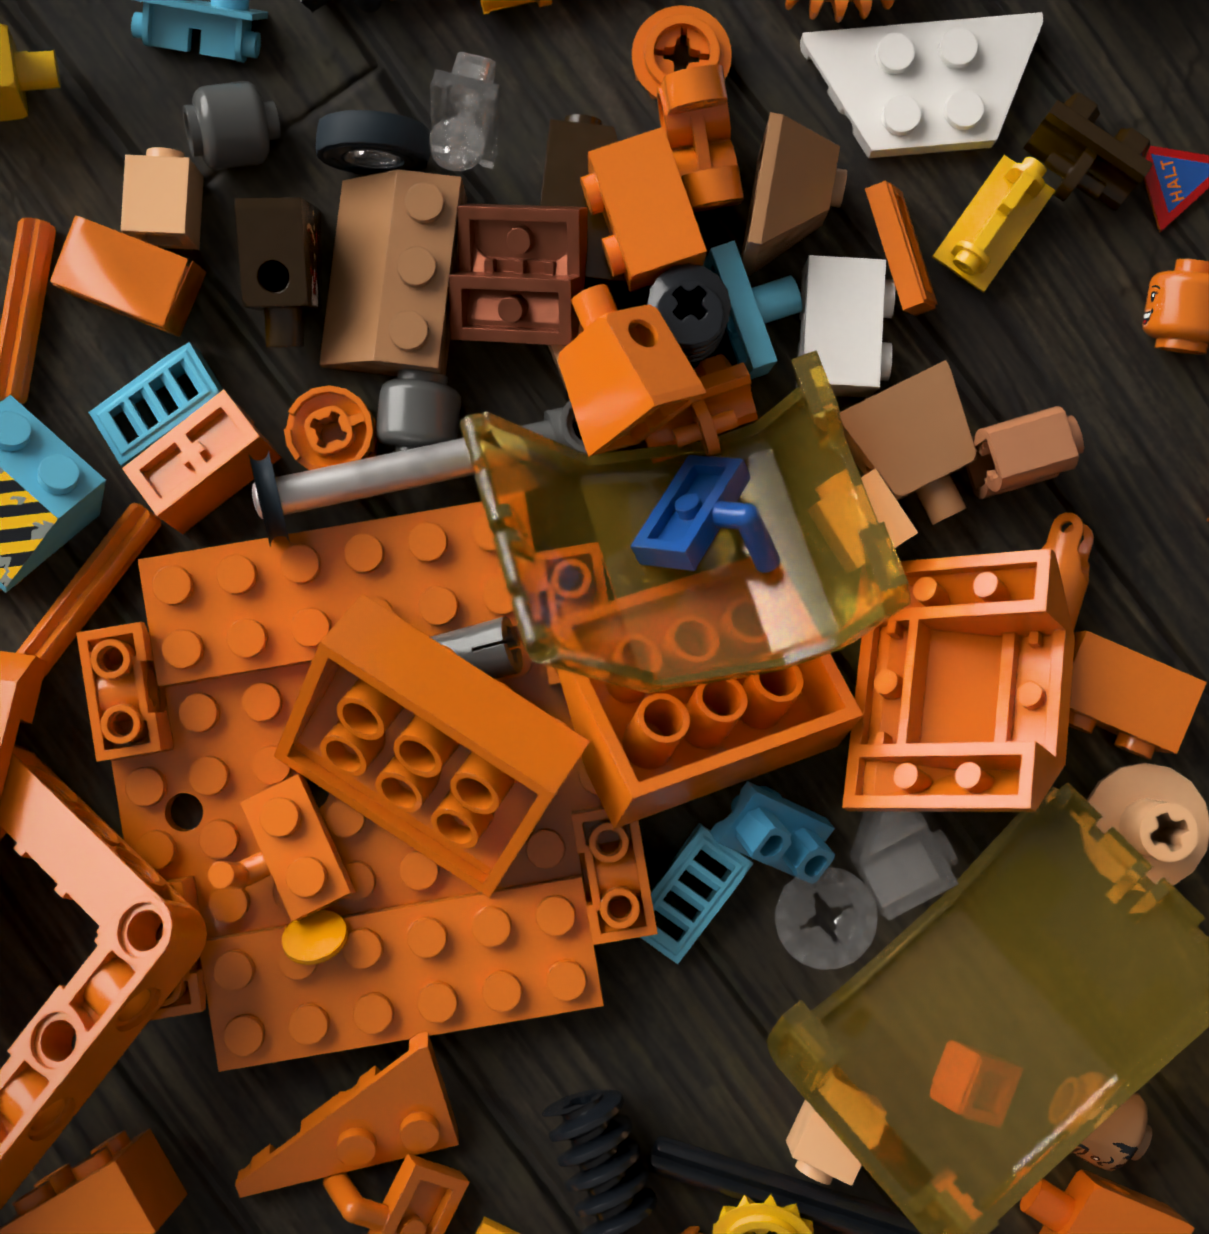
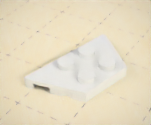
(925, 81)

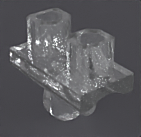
(465, 114)

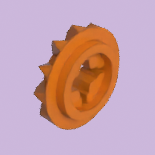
(661, 35)

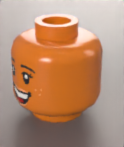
(1179, 308)

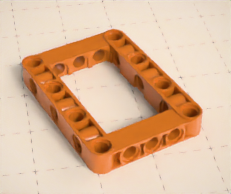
(116, 985)

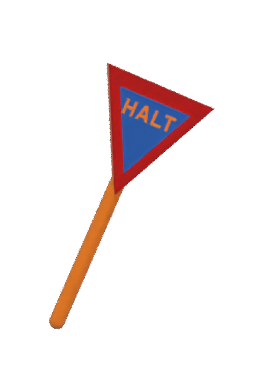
(1174, 182)

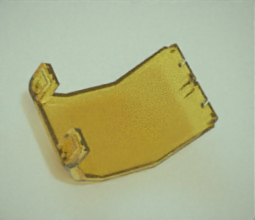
(598, 613)
(1004, 1019)

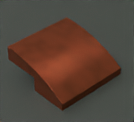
(518, 273)

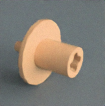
(1157, 816)

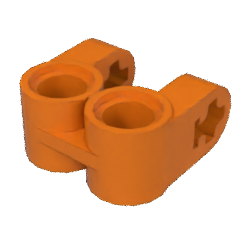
(699, 132)

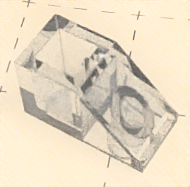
(902, 860)

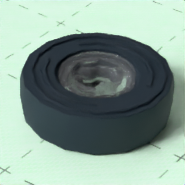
(372, 142)

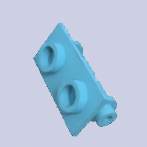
(223, 26)

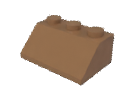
(393, 273)

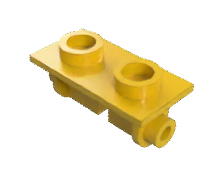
(995, 221)

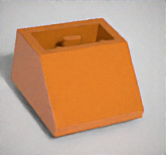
(115, 1190)

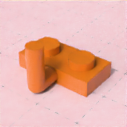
(292, 850)
(416, 1203)

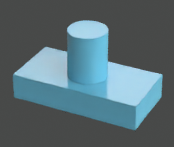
(752, 308)

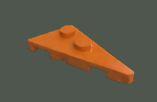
(364, 1126)

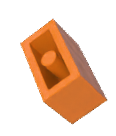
(643, 208)
(1130, 696)

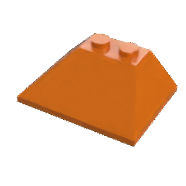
(965, 689)

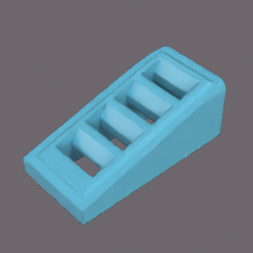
(163, 373)
(737, 866)

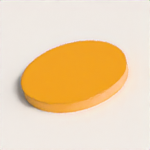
(315, 938)

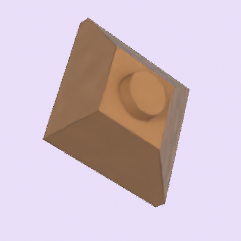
(790, 191)

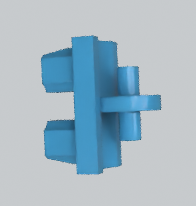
(777, 833)

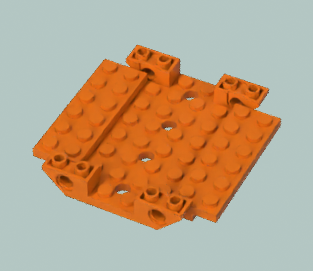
(202, 716)

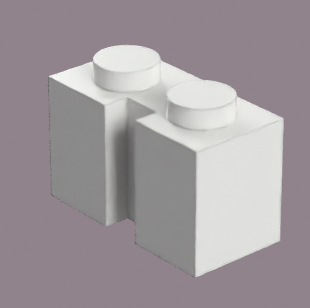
(844, 321)

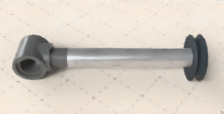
(379, 474)

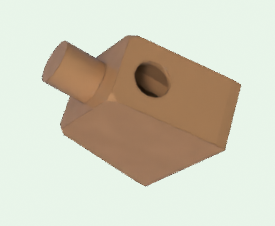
(914, 439)

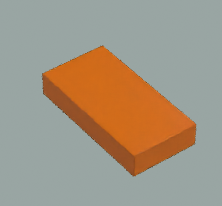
(901, 248)

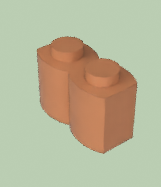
(1024, 451)

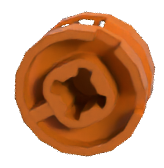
(330, 428)

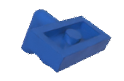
(695, 509)

